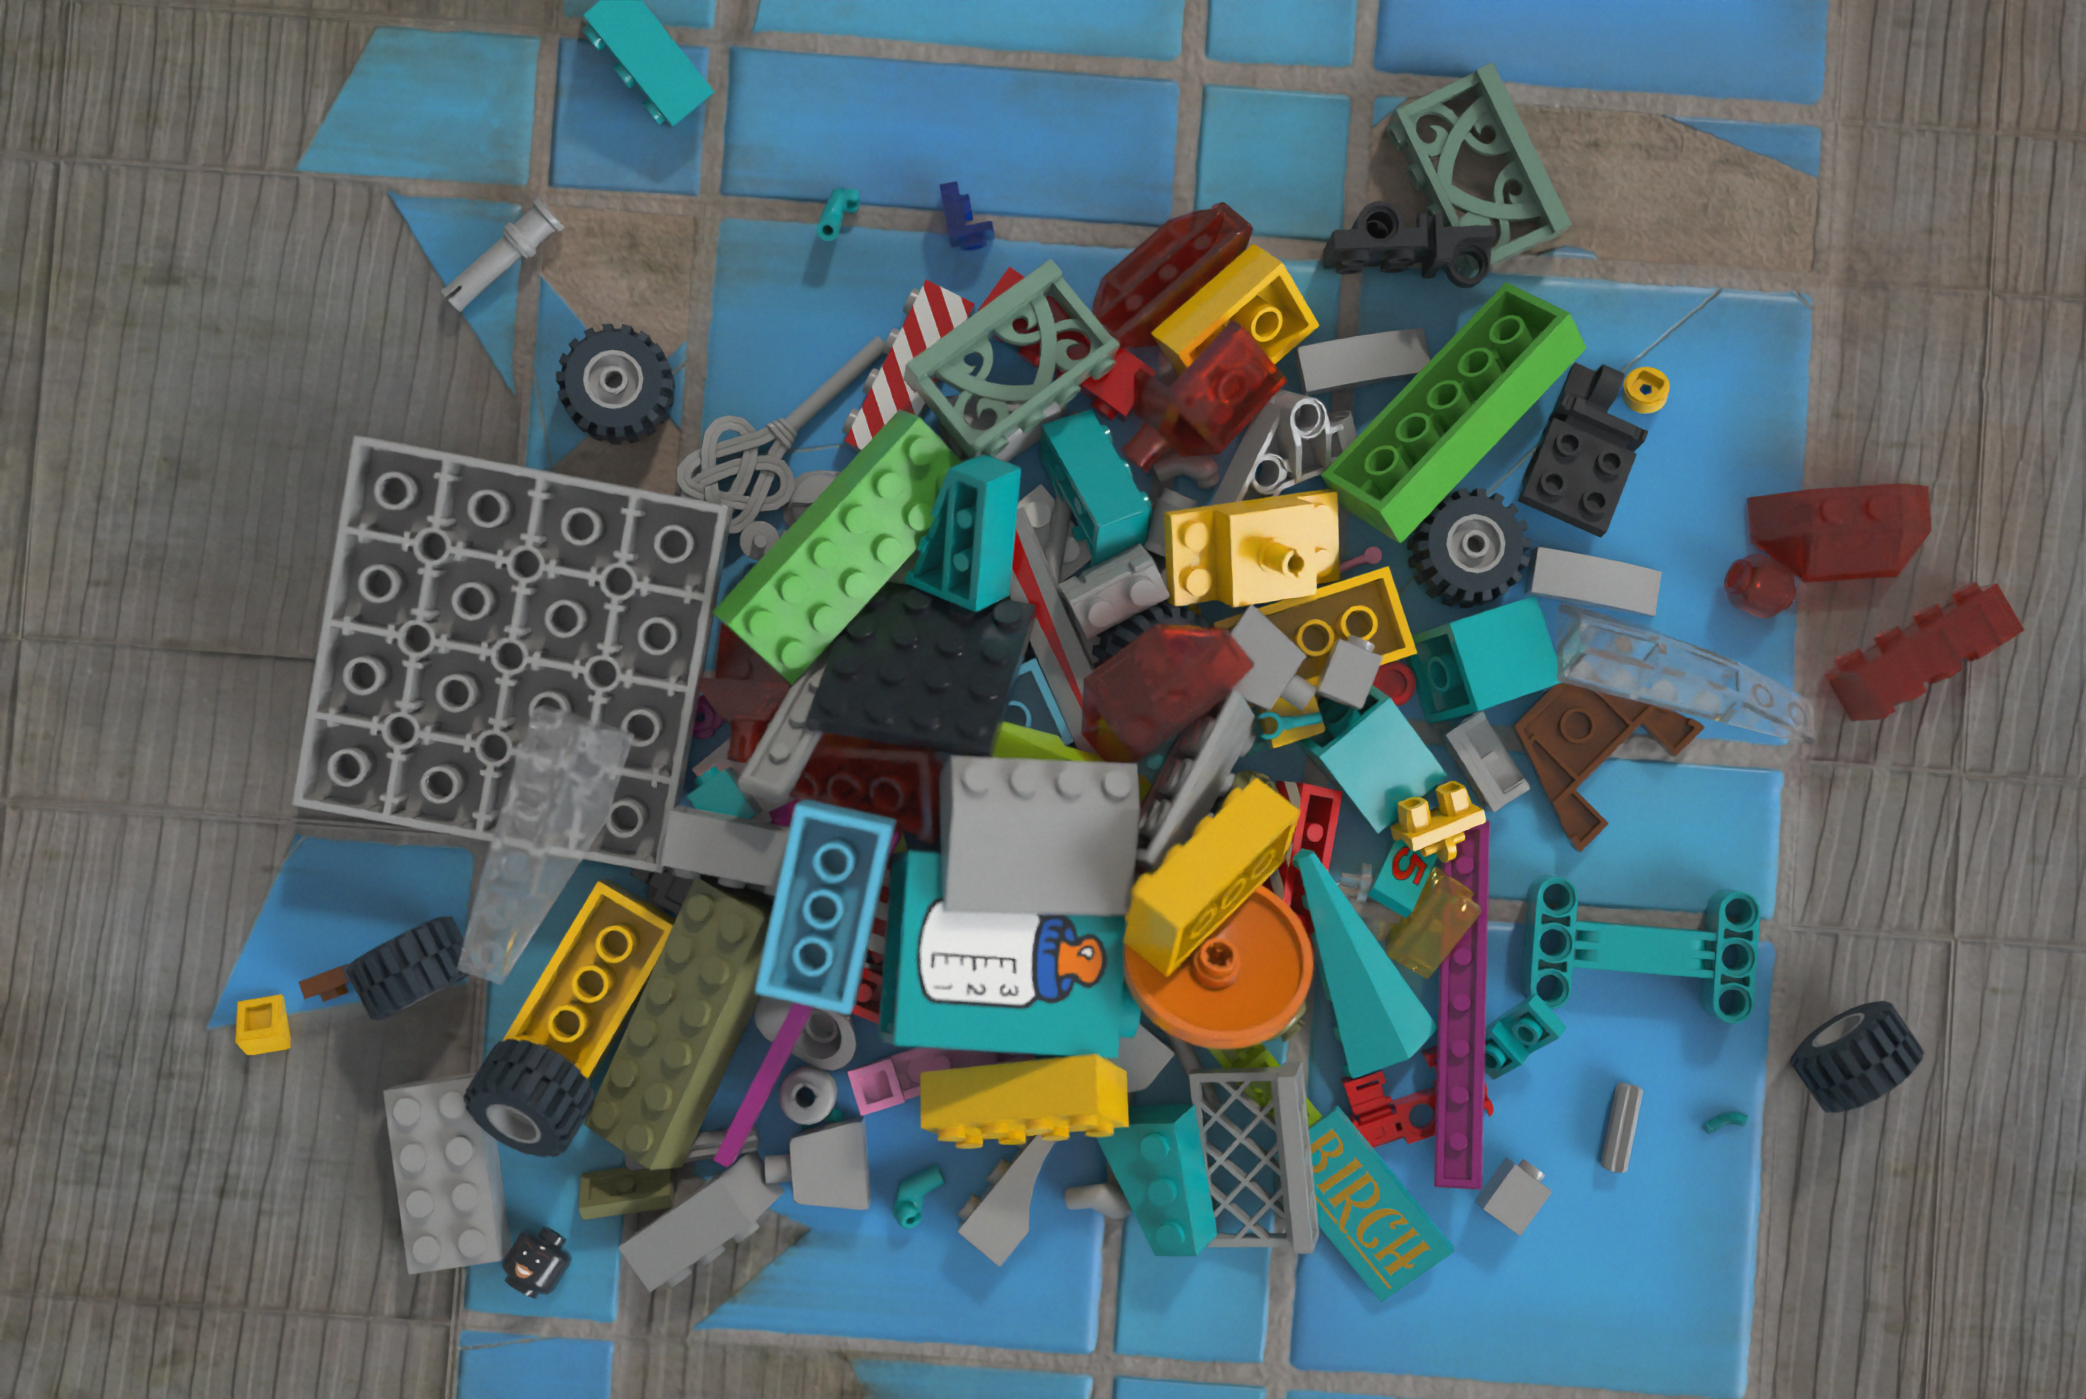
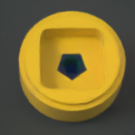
(1645, 390)

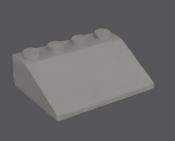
(1193, 778)
(1038, 836)

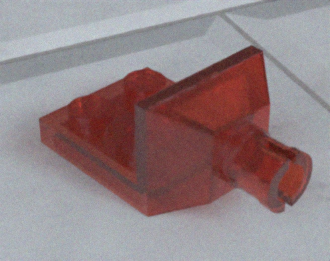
(1205, 403)
(743, 694)

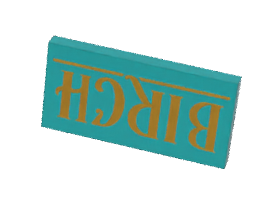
(1369, 1209)

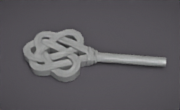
(705, 484)

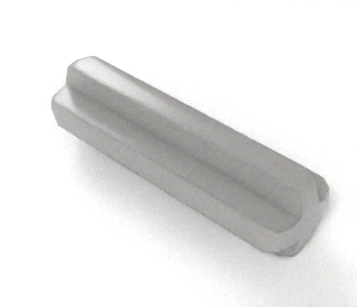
(1621, 1127)

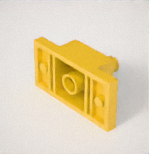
(1252, 549)

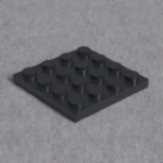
(923, 672)

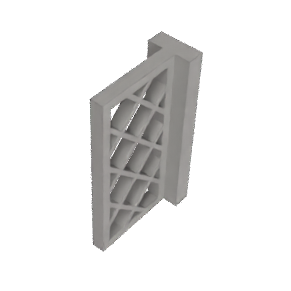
(1292, 1147)

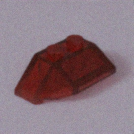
(1168, 272)
(1842, 530)
(1158, 688)

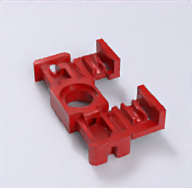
(1379, 1122)

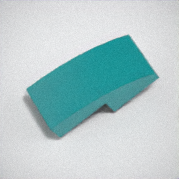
(1519, 1034)

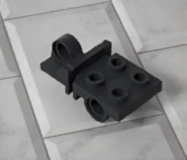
(1399, 247)
(1583, 453)

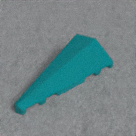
(1372, 1003)

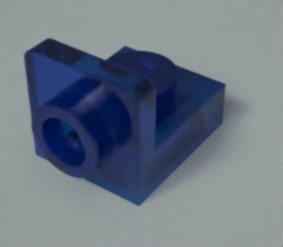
(957, 212)

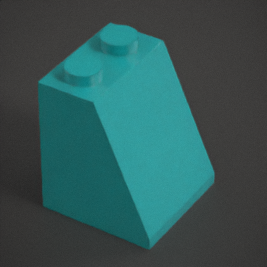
(1483, 660)
(1372, 757)

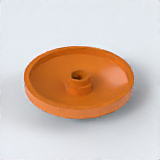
(1236, 983)

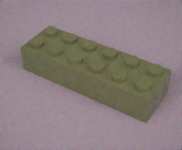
(684, 1027)

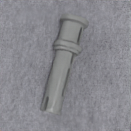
(518, 241)

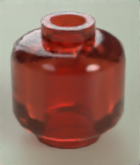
(1760, 586)

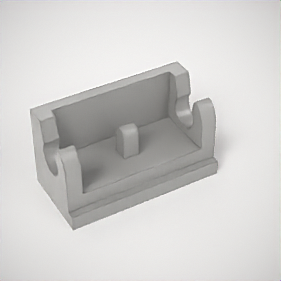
(1484, 761)

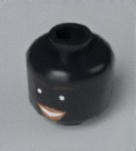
(536, 1262)

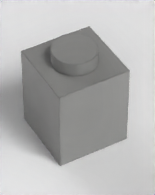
(1349, 672)
(1514, 1194)

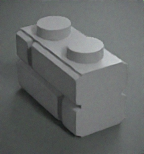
(1114, 590)

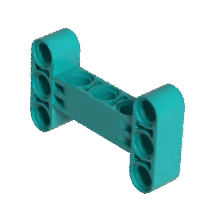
(1643, 948)

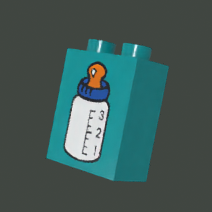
(998, 976)

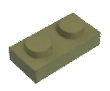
(625, 1191)

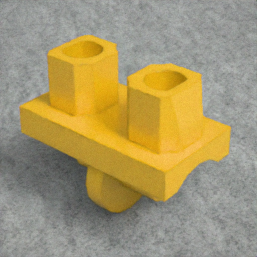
(1440, 827)

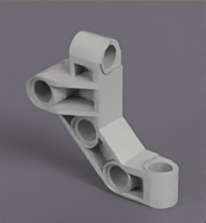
(1292, 441)

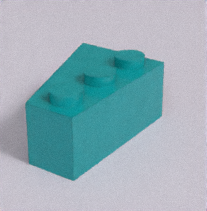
(646, 58)
(1095, 485)
(971, 536)
(1164, 1177)

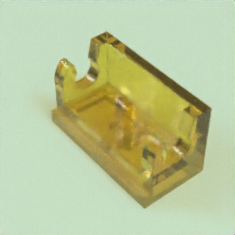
(1433, 926)

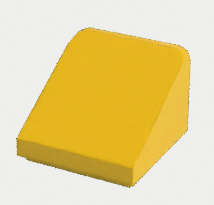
(262, 1025)

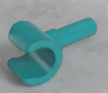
(1290, 722)

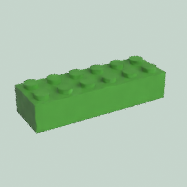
(1454, 411)
(840, 548)

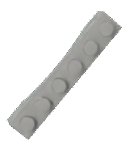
(1001, 1214)

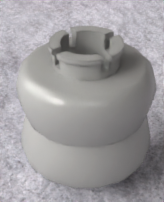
(793, 1102)

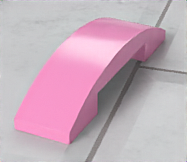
(898, 1076)

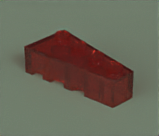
(1925, 651)
(876, 780)

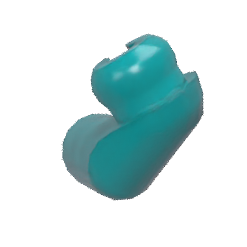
(832, 216)
(911, 1195)

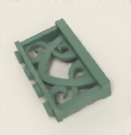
(1491, 110)
(1023, 301)

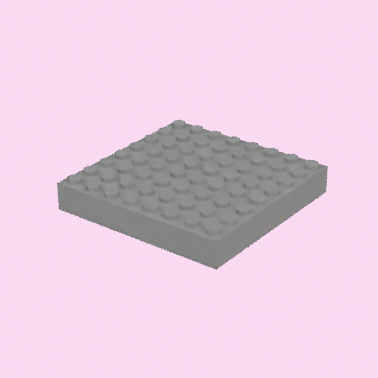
(494, 592)

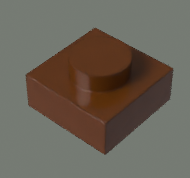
(327, 984)

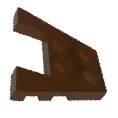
(1574, 732)

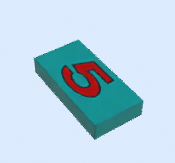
(1401, 877)

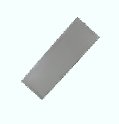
(1361, 361)
(1592, 581)

